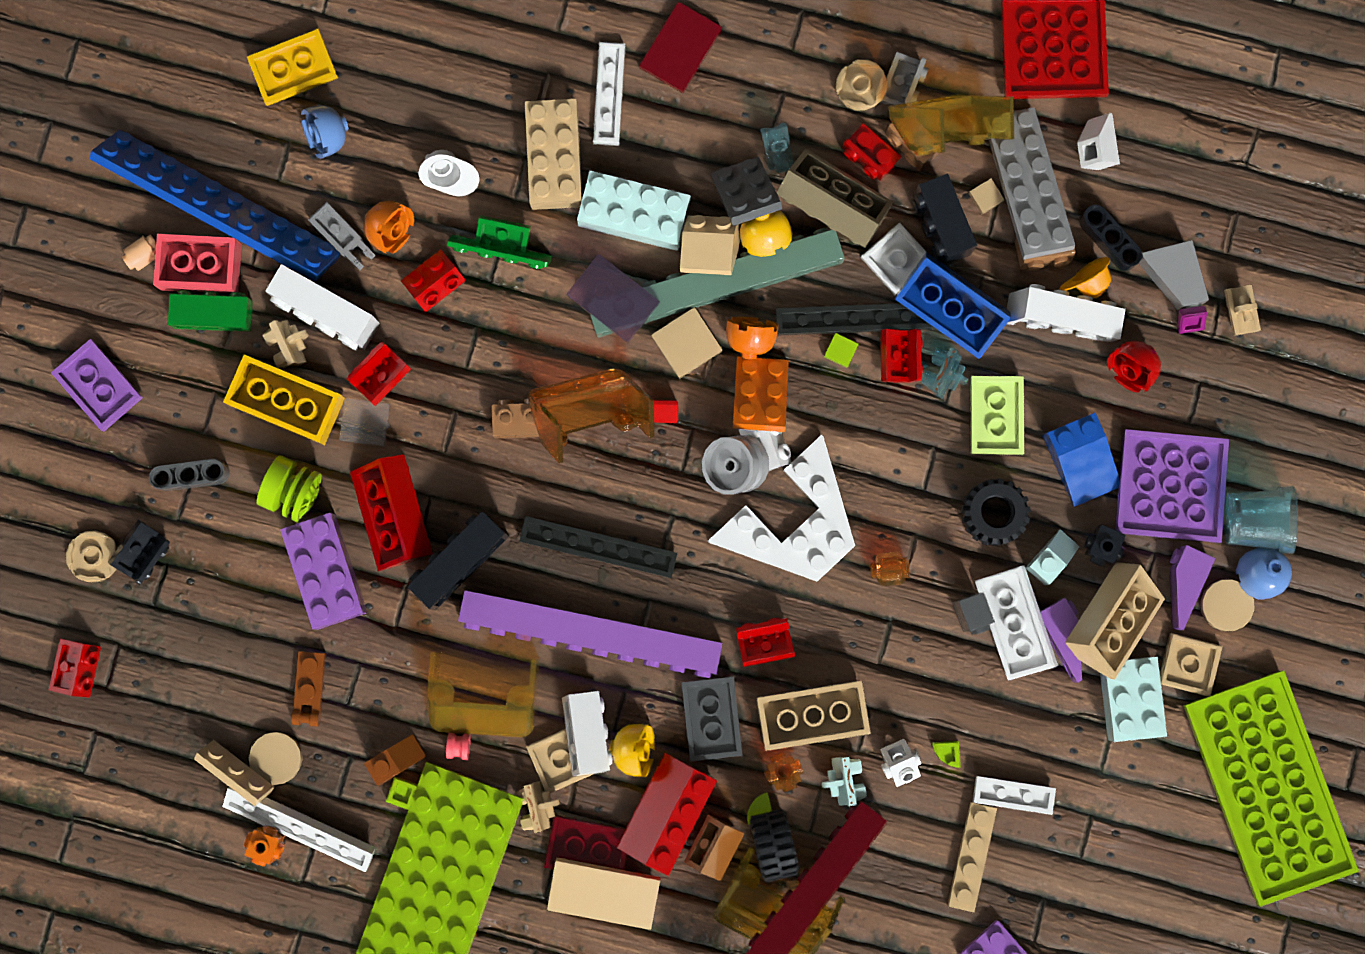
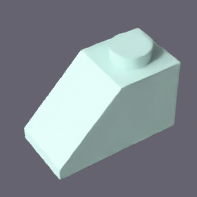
(1052, 558)

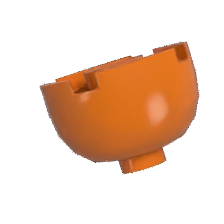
(387, 225)
(751, 336)

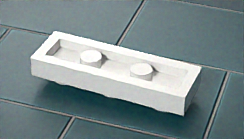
(1014, 795)

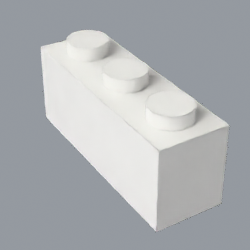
(586, 733)

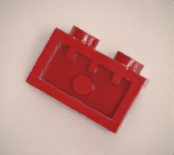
(870, 152)
(74, 668)

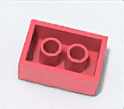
(197, 263)

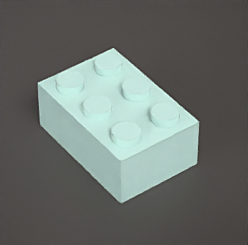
(1134, 701)

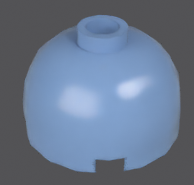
(324, 129)
(1264, 573)

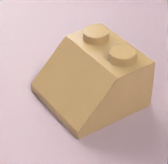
(709, 245)

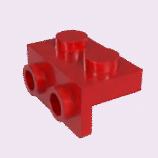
(433, 280)
(901, 356)
(378, 373)
(765, 641)

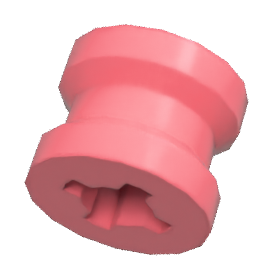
(458, 746)

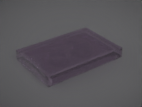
(613, 298)

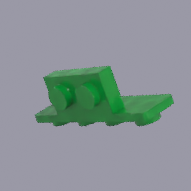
(502, 240)

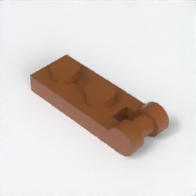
(309, 688)

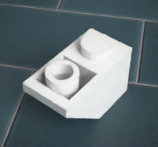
(1098, 144)

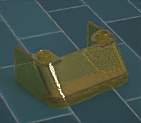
(946, 119)
(512, 720)
(748, 905)

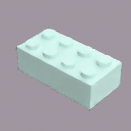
(633, 210)

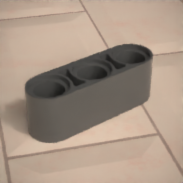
(177, 475)

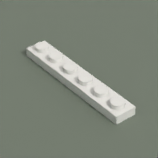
(303, 829)

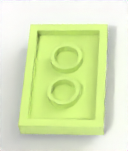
(997, 415)

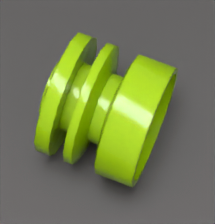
(294, 491)

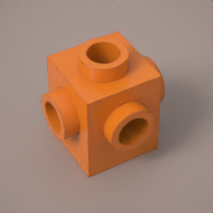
(270, 838)

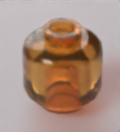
(890, 569)

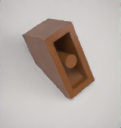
(395, 760)

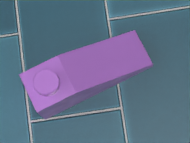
(1187, 579)
(1059, 622)

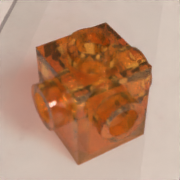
(786, 782)

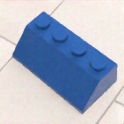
(953, 305)

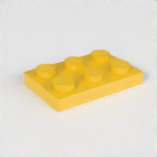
(292, 67)

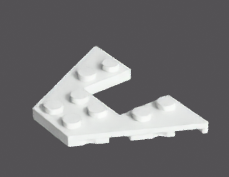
(813, 545)

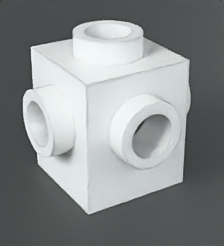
(900, 763)

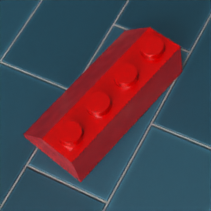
(391, 512)
(666, 814)

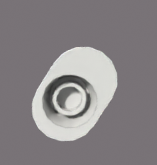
(448, 174)

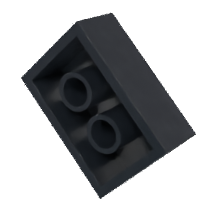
(943, 220)

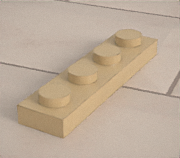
(972, 857)

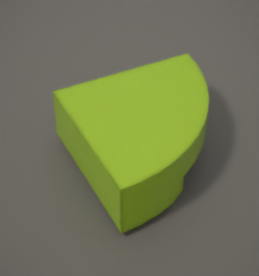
(948, 752)
(759, 806)

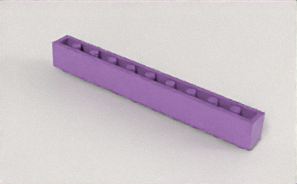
(590, 632)

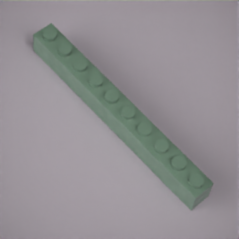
(749, 273)

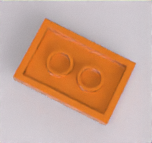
(760, 394)

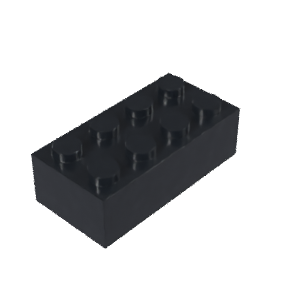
(457, 561)

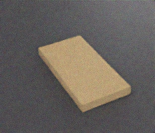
(603, 893)

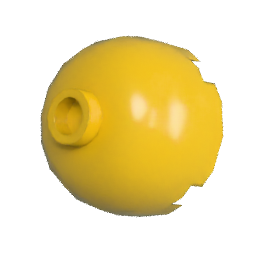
(766, 234)
(632, 749)

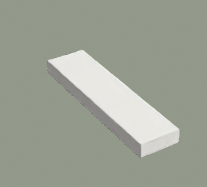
(609, 93)

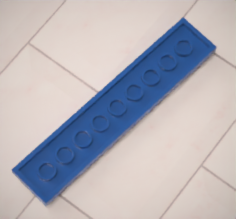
(216, 205)

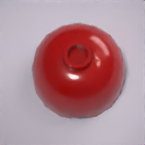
(1135, 365)

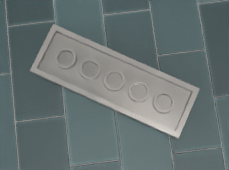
(1031, 189)

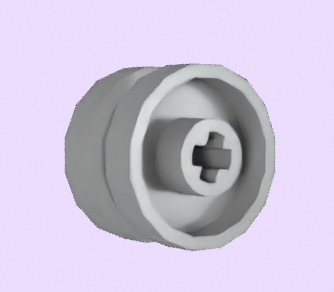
(735, 464)

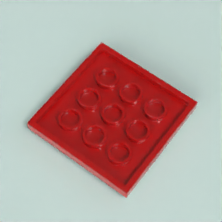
(1054, 49)

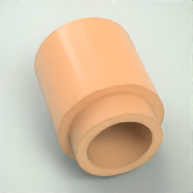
(140, 252)

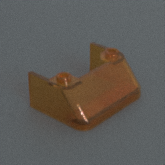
(589, 403)

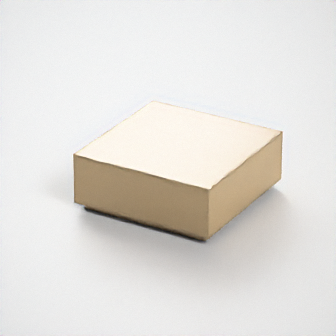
(986, 196)

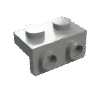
(903, 79)

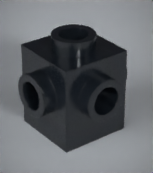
(1111, 539)

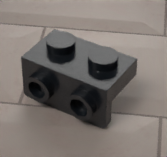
(140, 552)

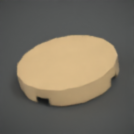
(861, 85)
(89, 556)
(1226, 605)
(276, 757)

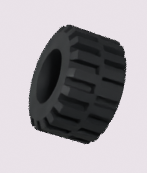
(1017, 508)
(774, 845)

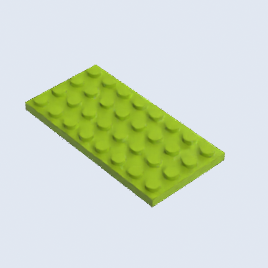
(1271, 788)
(441, 866)

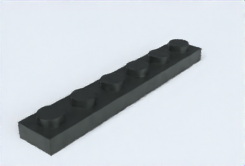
(847, 319)
(598, 547)

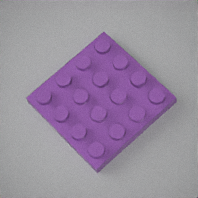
(1172, 486)

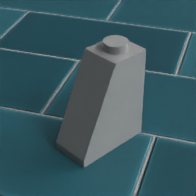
(1177, 274)

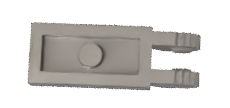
(339, 233)

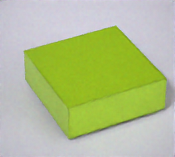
(841, 350)
(401, 792)

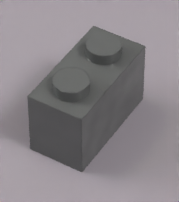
(974, 613)

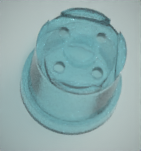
(1263, 519)

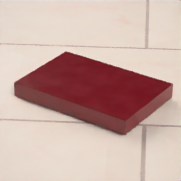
(680, 47)
(585, 843)

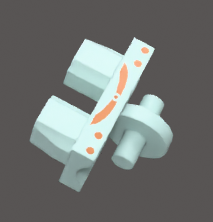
(842, 783)

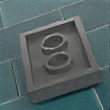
(746, 191)
(711, 719)

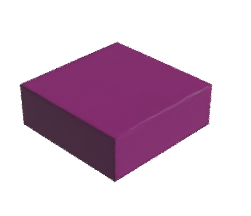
(1191, 319)

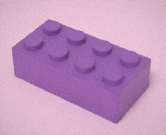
(323, 571)

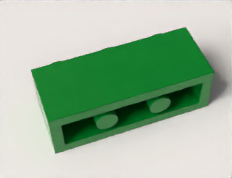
(210, 311)

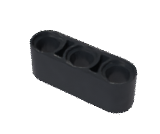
(1109, 225)

